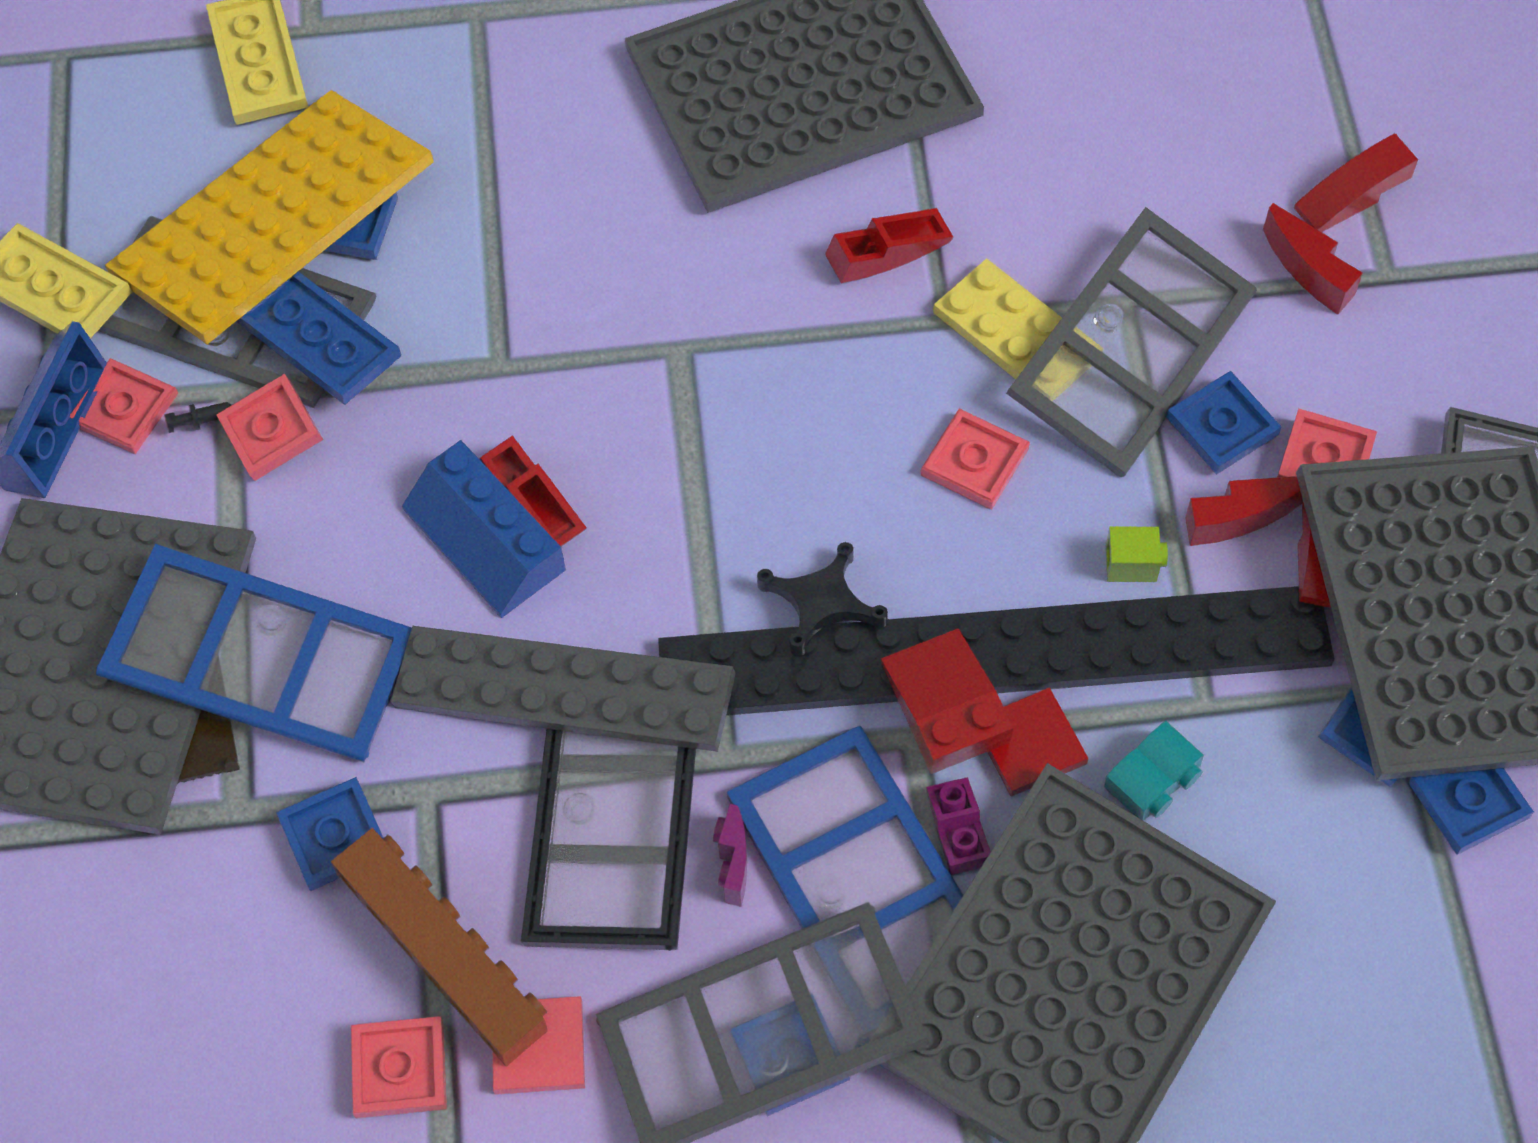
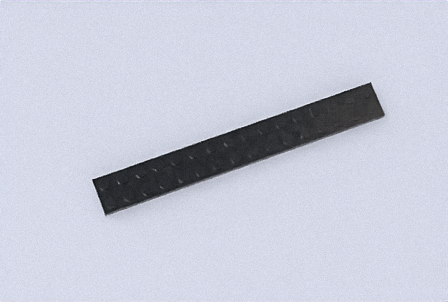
(1026, 647)

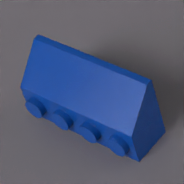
(42, 425)
(483, 529)

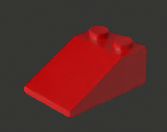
(947, 700)

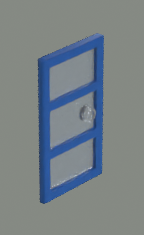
(256, 652)
(847, 837)

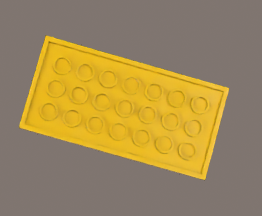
(269, 215)

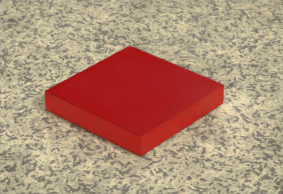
(1038, 738)

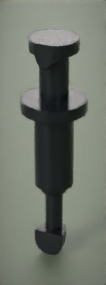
(195, 416)

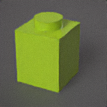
(1134, 554)

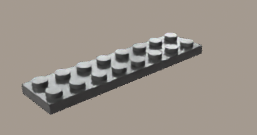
(565, 688)

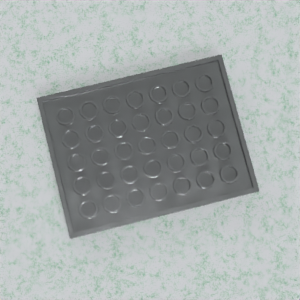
(797, 88)
(1434, 603)
(67, 736)
(1076, 972)

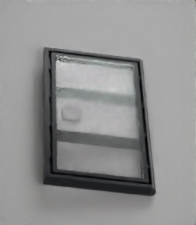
(608, 844)

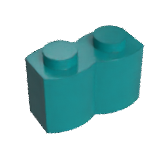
(1154, 772)

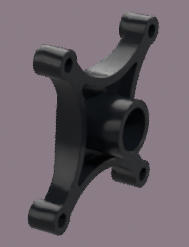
(822, 599)

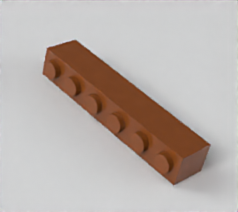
(440, 946)

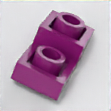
(958, 825)
(731, 841)

